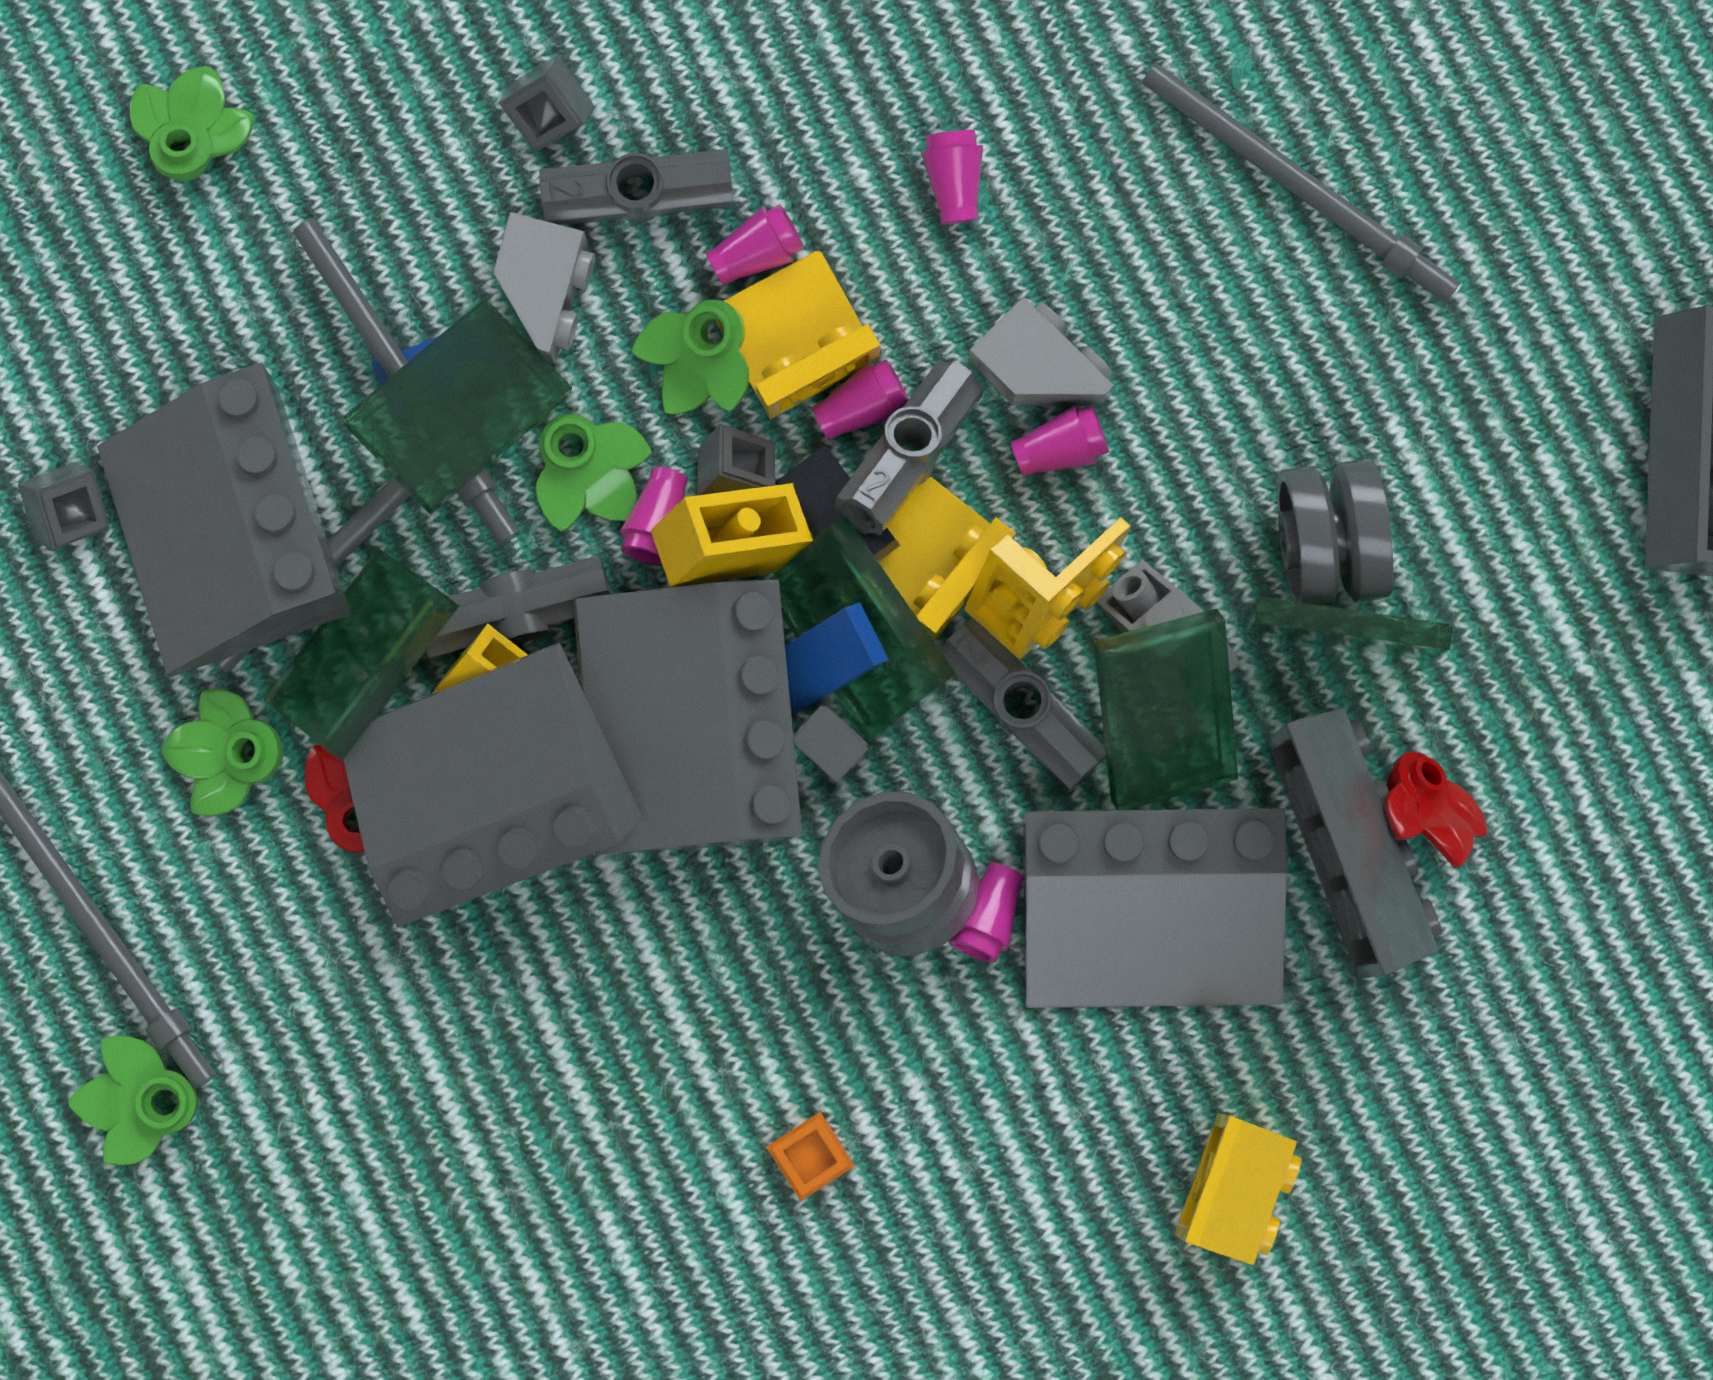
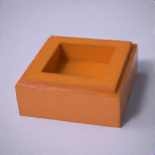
(810, 1156)

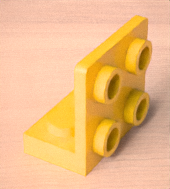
(800, 334)
(939, 553)
(1028, 604)

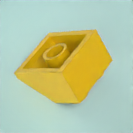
(1238, 1190)

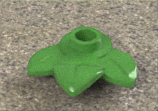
(192, 115)
(694, 364)
(593, 479)
(214, 752)
(126, 1100)

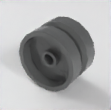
(1335, 533)
(899, 873)

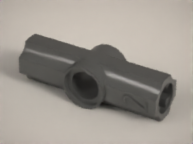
(594, 190)
(893, 473)
(520, 604)
(1051, 733)

